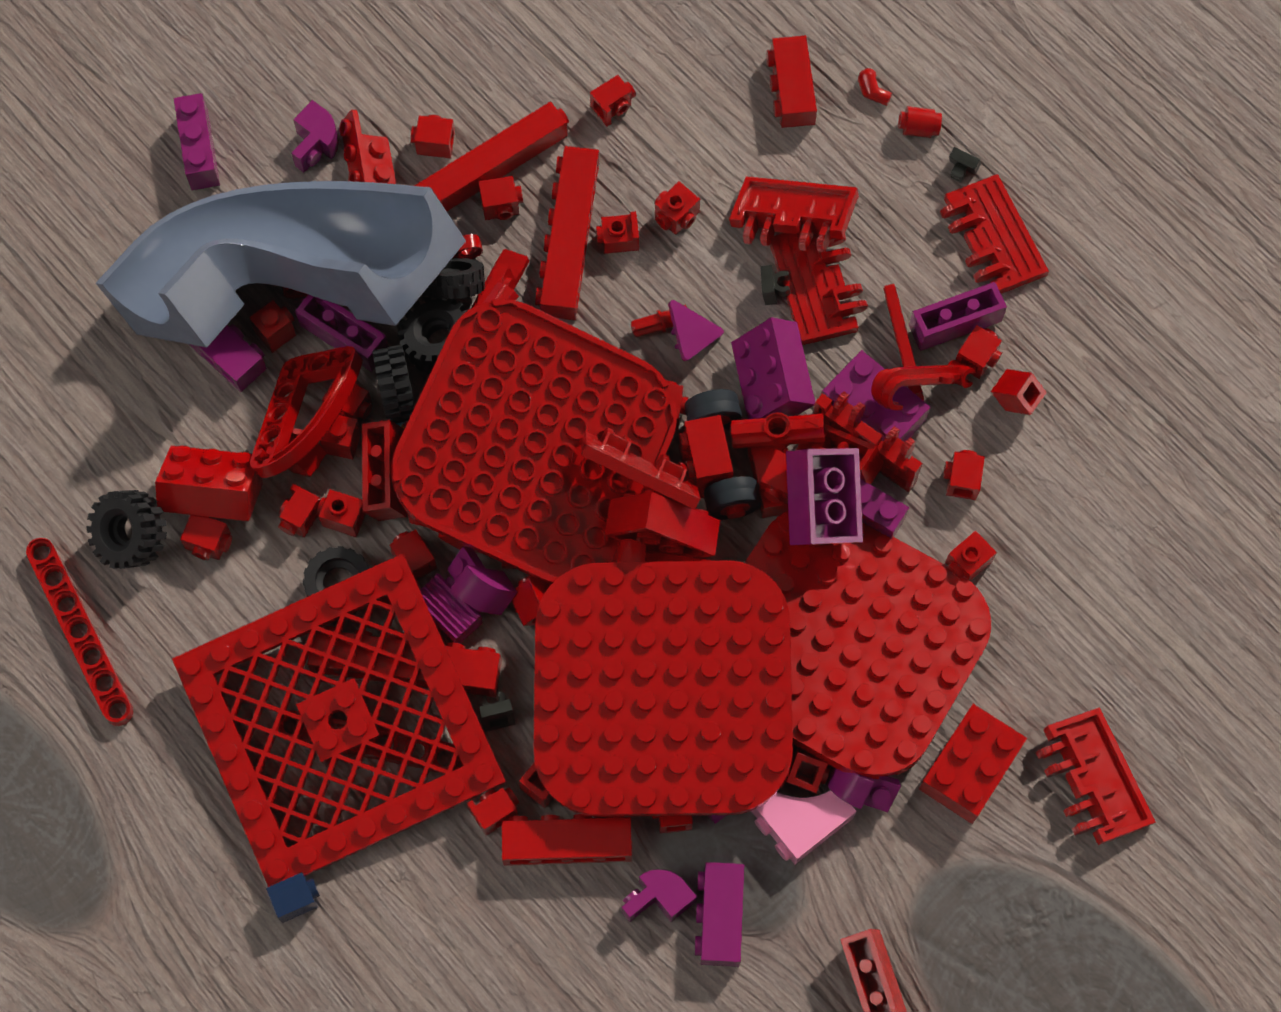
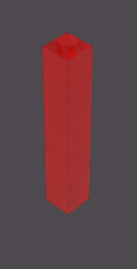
(498, 155)

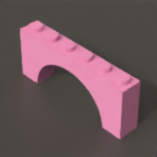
(802, 823)

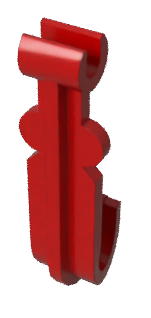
(889, 380)

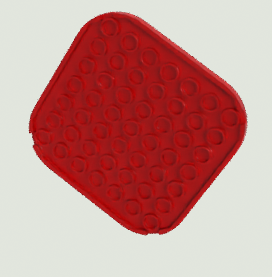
(501, 434)
(873, 645)
(663, 688)

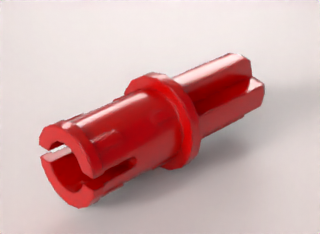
(652, 323)

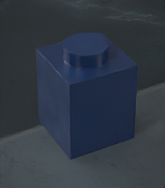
(293, 897)

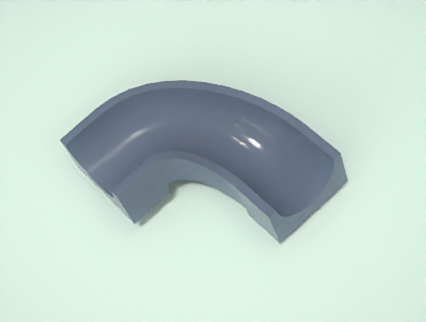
(329, 239)

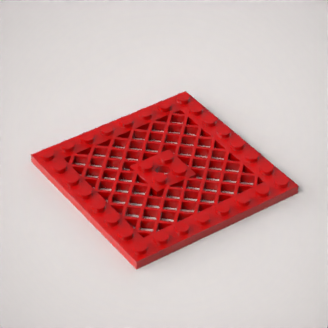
(198, 675)

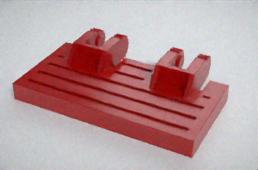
(787, 205)
(996, 234)
(817, 288)
(892, 450)
(664, 477)
(1098, 773)

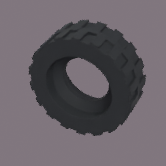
(458, 280)
(329, 560)

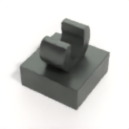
(963, 163)
(770, 284)
(496, 714)

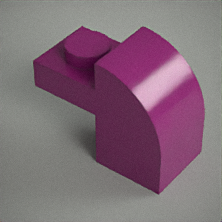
(319, 136)
(480, 587)
(863, 790)
(665, 890)

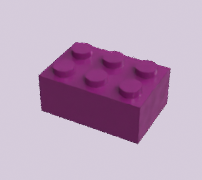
(773, 370)
(857, 380)
(824, 496)

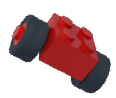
(708, 457)

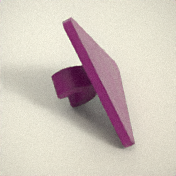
(691, 330)

